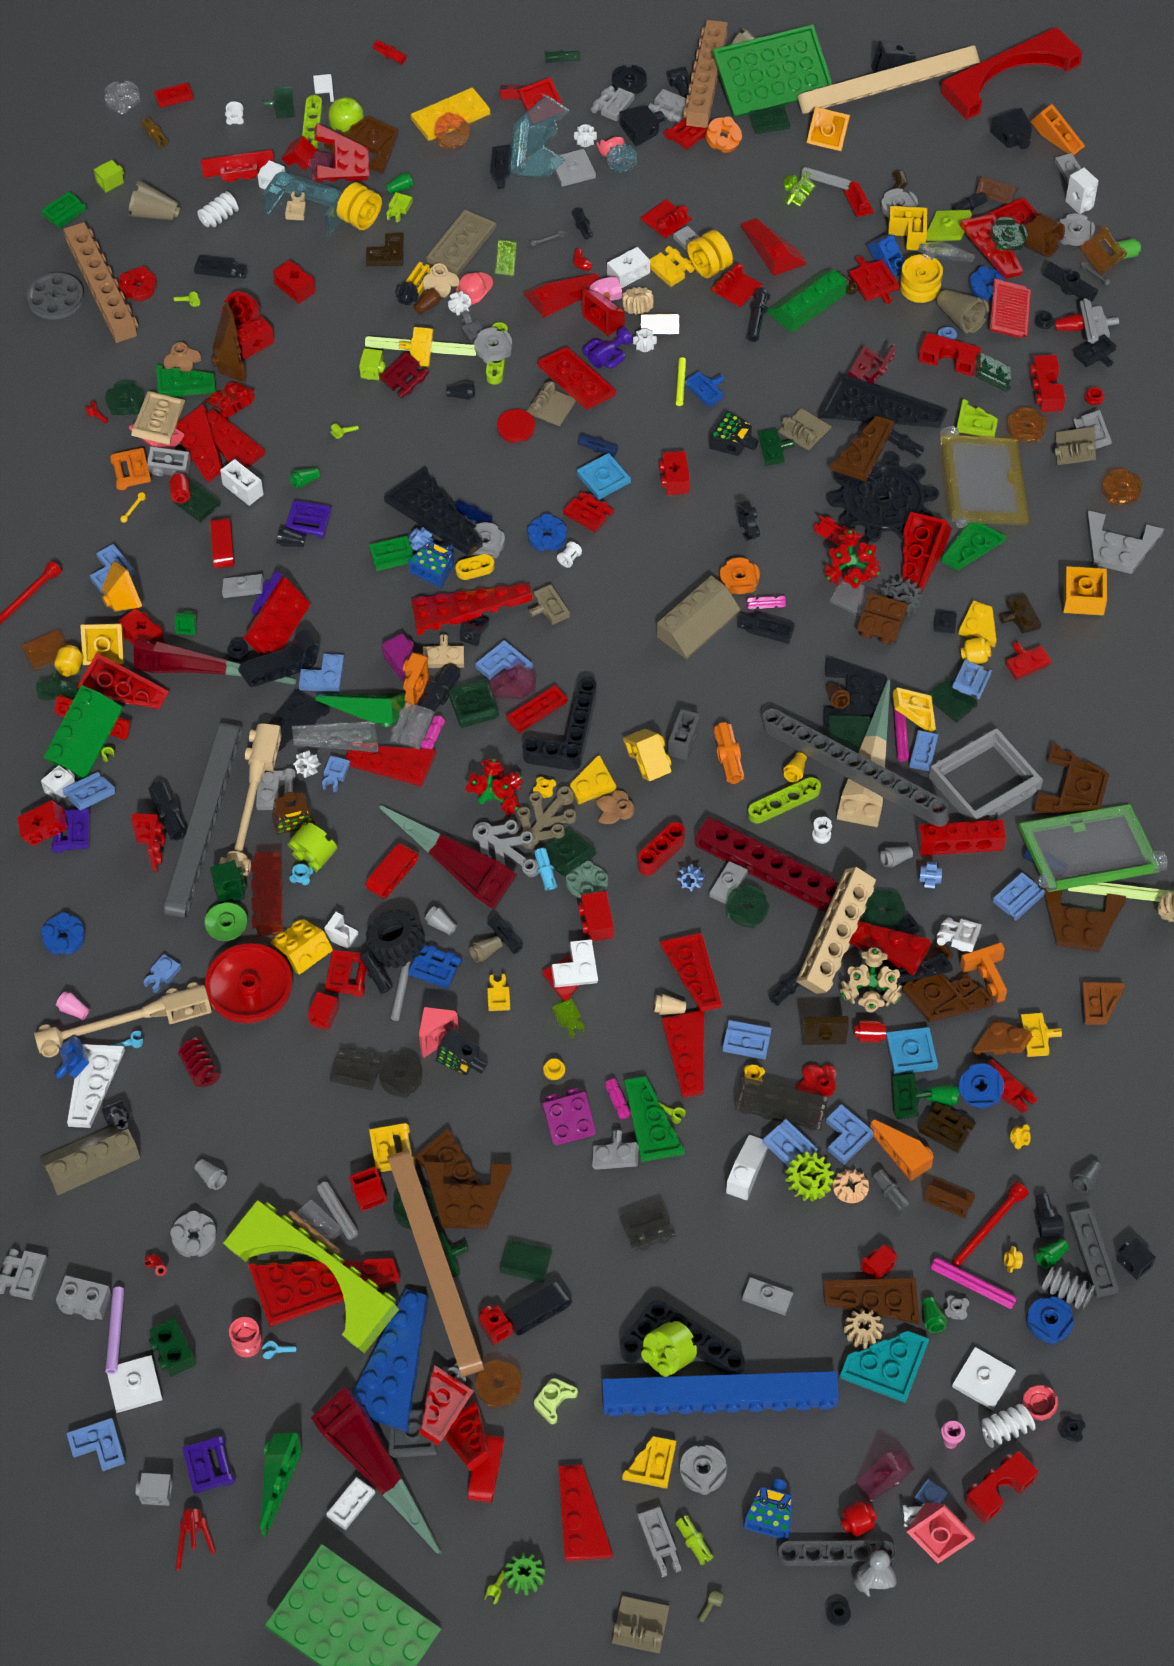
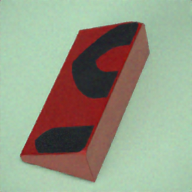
(510, 91)

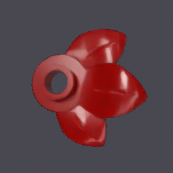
(818, 1080)

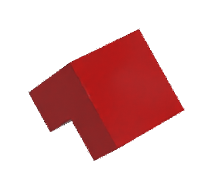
(299, 152)
(367, 1189)

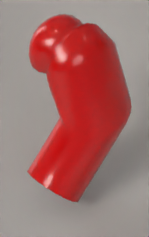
(581, 262)
(154, 1260)

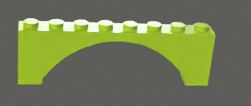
(365, 1307)

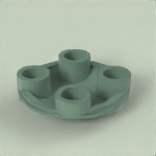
(586, 879)

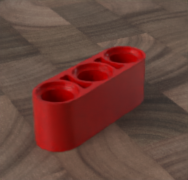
(222, 543)
(659, 857)
(392, 870)
(485, 1475)

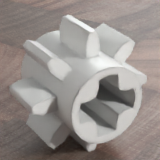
(585, 135)
(459, 302)
(644, 340)
(306, 764)

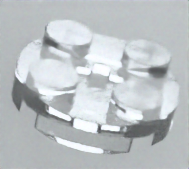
(121, 104)

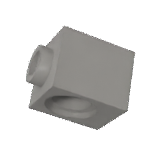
(154, 1489)

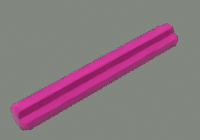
(901, 736)
(973, 1283)

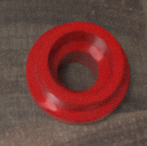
(1094, 396)

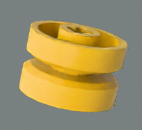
(359, 206)
(710, 254)
(921, 279)

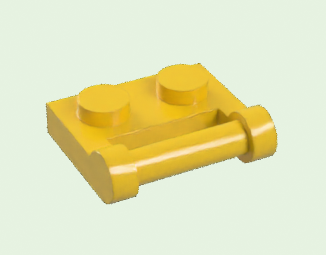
(383, 1144)

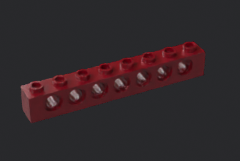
(763, 868)

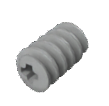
(1068, 1287)

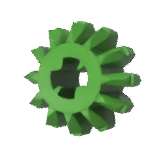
(521, 1581)

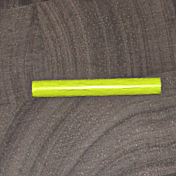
(680, 381)

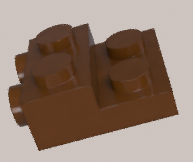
(882, 619)

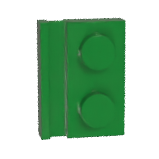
(63, 210)
(391, 553)

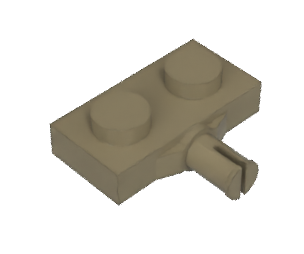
(549, 605)

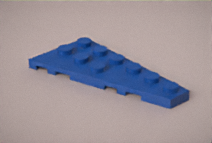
(392, 1370)

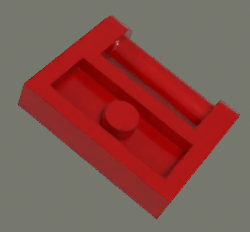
(687, 137)
(340, 972)

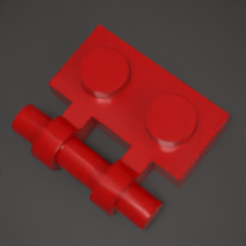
(585, 514)

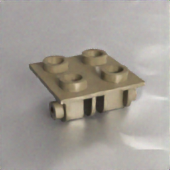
(551, 405)
(804, 429)
(1075, 446)
(640, 1624)

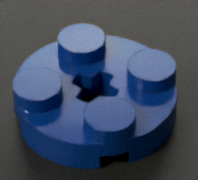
(978, 281)
(543, 524)
(63, 923)
(990, 1095)
(1050, 1332)

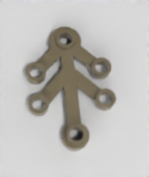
(547, 818)

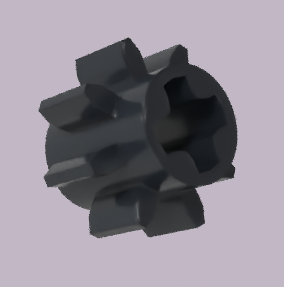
(406, 293)

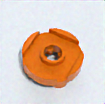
(728, 127)
(741, 566)

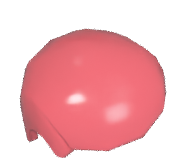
(604, 146)
(1040, 1402)

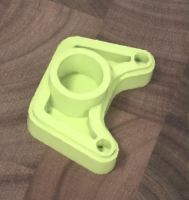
(551, 1397)

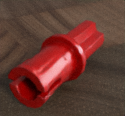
(389, 52)

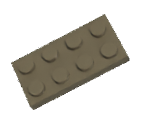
(461, 241)

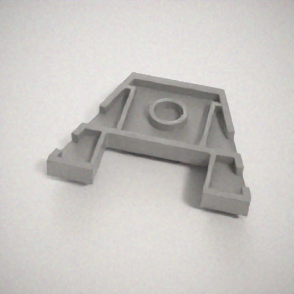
(1116, 550)

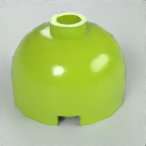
(344, 113)

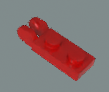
(1013, 1089)

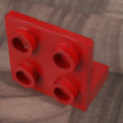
(149, 831)

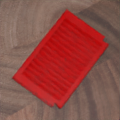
(1010, 309)

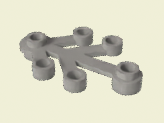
(503, 846)

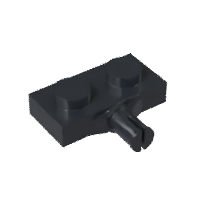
(1096, 352)

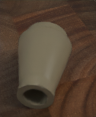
(484, 949)

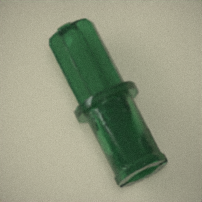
(562, 56)

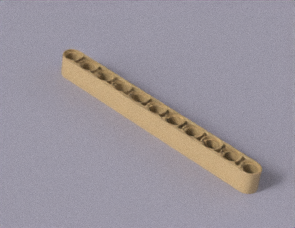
(888, 79)

